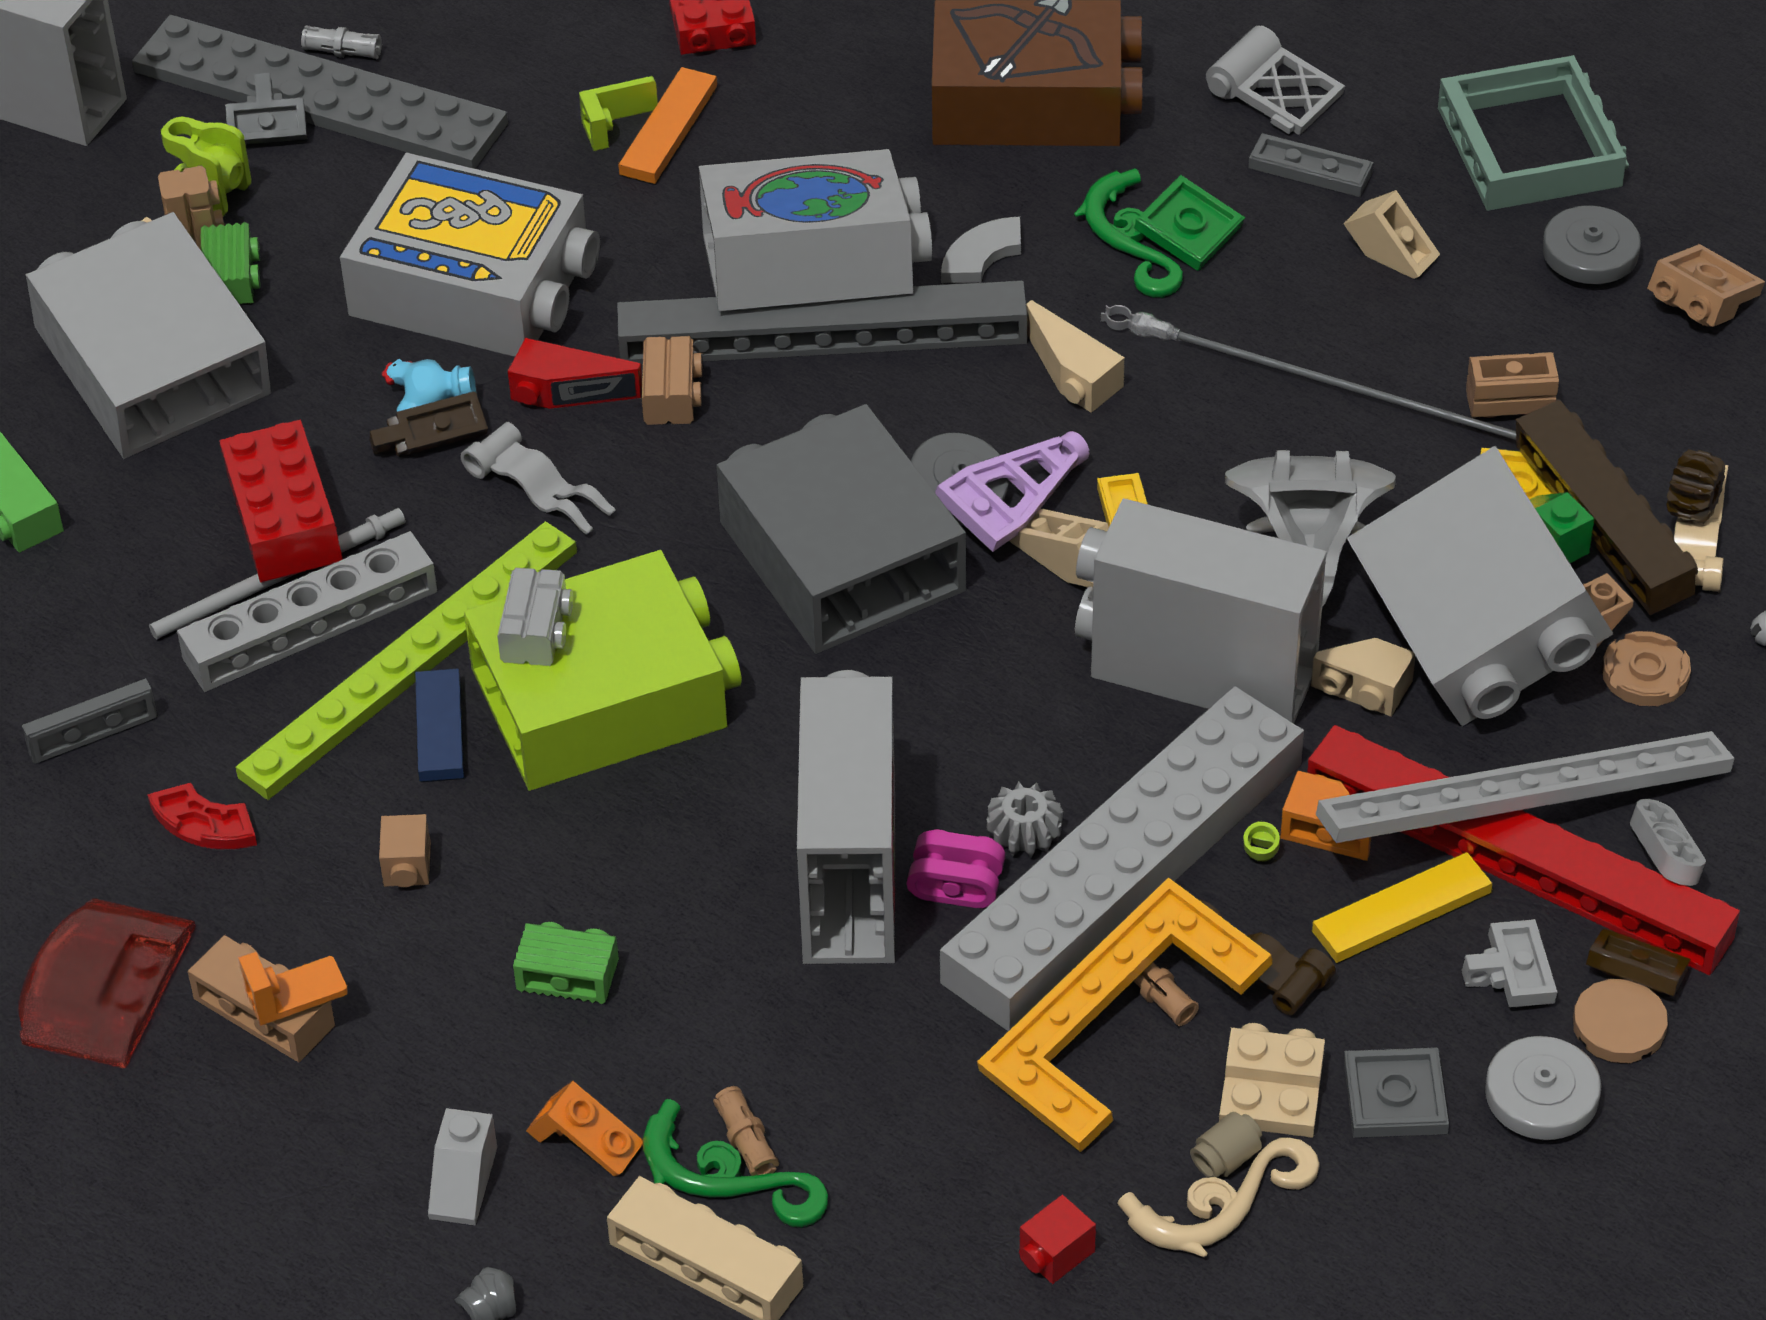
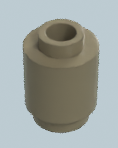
(1227, 1145)

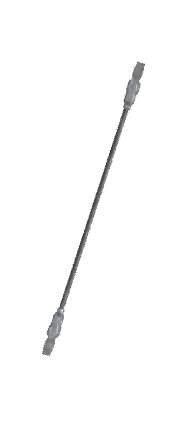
(1148, 325)

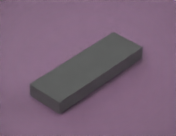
(1311, 165)
(89, 721)

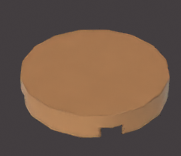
(1646, 669)
(1620, 1020)

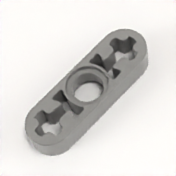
(1667, 842)

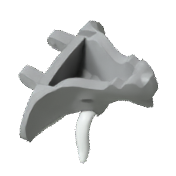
(1311, 499)

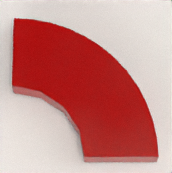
(202, 821)

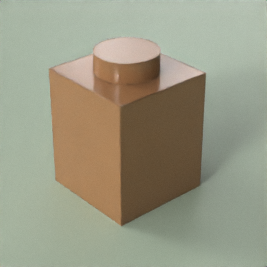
(405, 850)

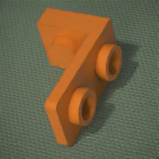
(292, 990)
(588, 1126)

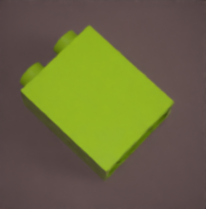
(622, 685)

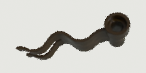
(1289, 976)

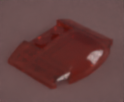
(100, 980)

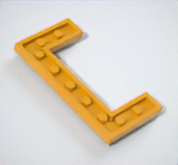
(1023, 1055)

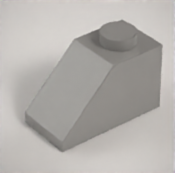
(461, 1166)

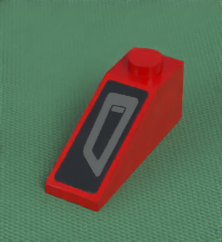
(566, 376)

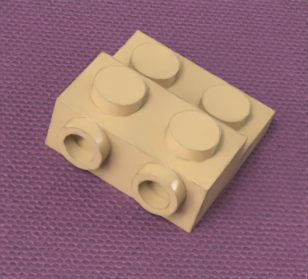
(1274, 1078)

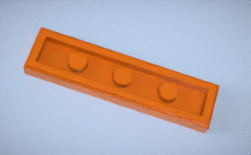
(667, 125)

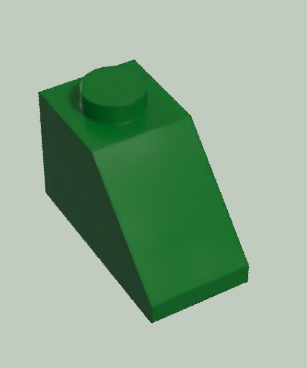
(1567, 523)

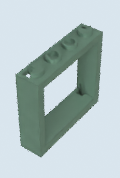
(1521, 83)

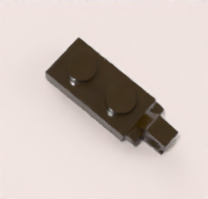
(431, 426)

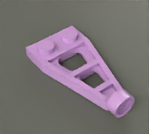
(985, 512)

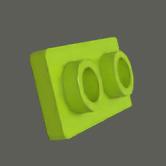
(612, 102)

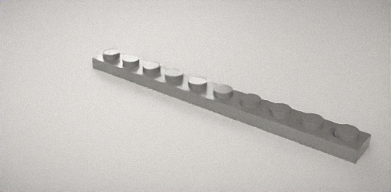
(1523, 786)

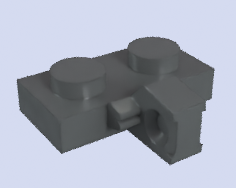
(267, 115)

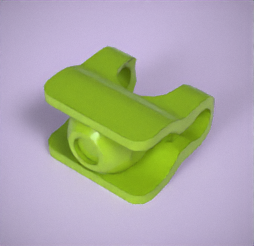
(213, 146)

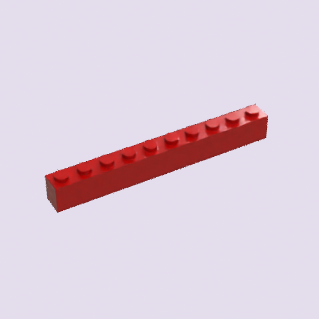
(1548, 860)

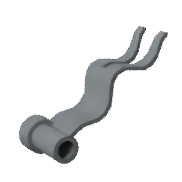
(533, 471)

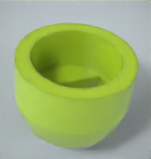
(1263, 835)

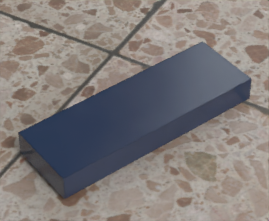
(439, 725)

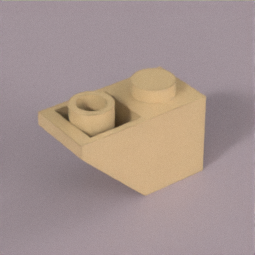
(1365, 673)

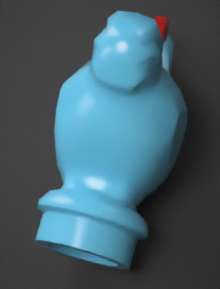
(428, 382)

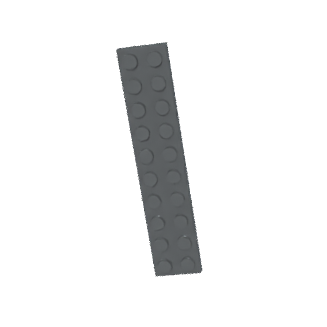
(333, 93)

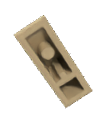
(1076, 362)
(1056, 541)

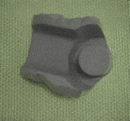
(489, 1296)

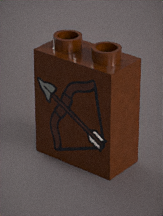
(1033, 72)

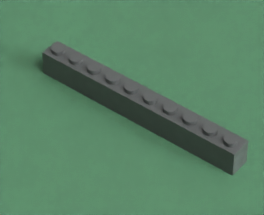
(916, 321)

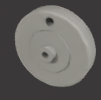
(1543, 1087)

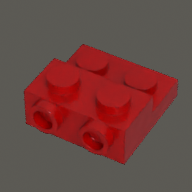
(712, 24)

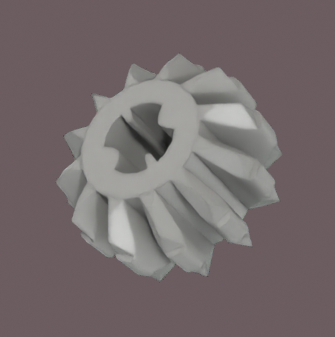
(1024, 819)

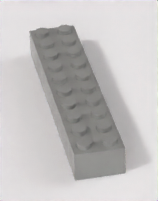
(1120, 857)

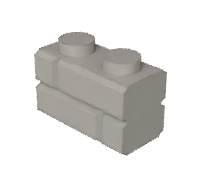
(533, 616)

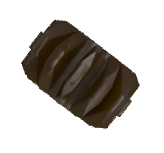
(1695, 486)

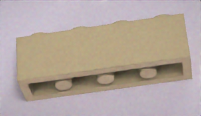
(705, 1251)

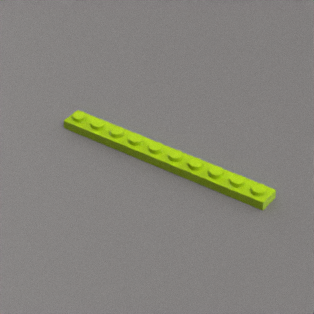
(394, 667)

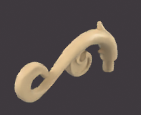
(1212, 1190)

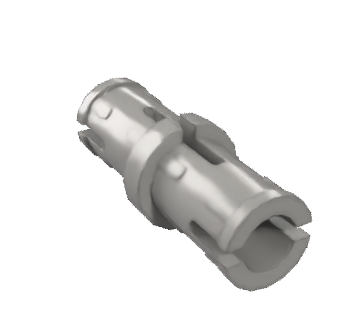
(341, 42)

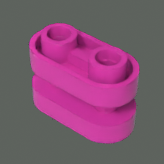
(956, 869)

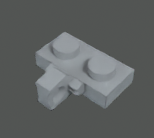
(1513, 963)

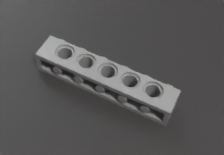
(307, 611)

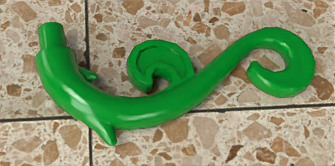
(1127, 238)
(725, 1183)

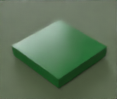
(1189, 222)

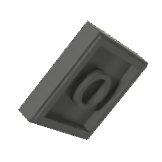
(1395, 1092)

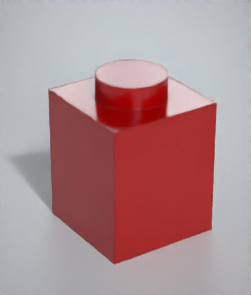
(1057, 1239)

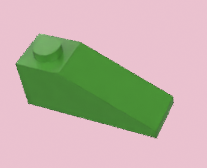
(26, 506)

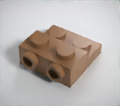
(1703, 285)

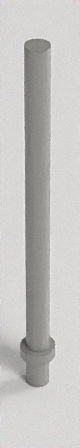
(373, 528)

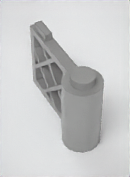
(1249, 67)

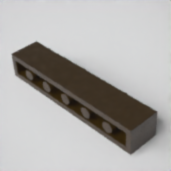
(1623, 525)

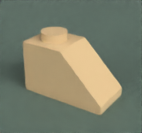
(1392, 235)

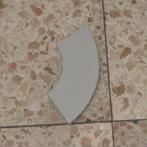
(979, 248)

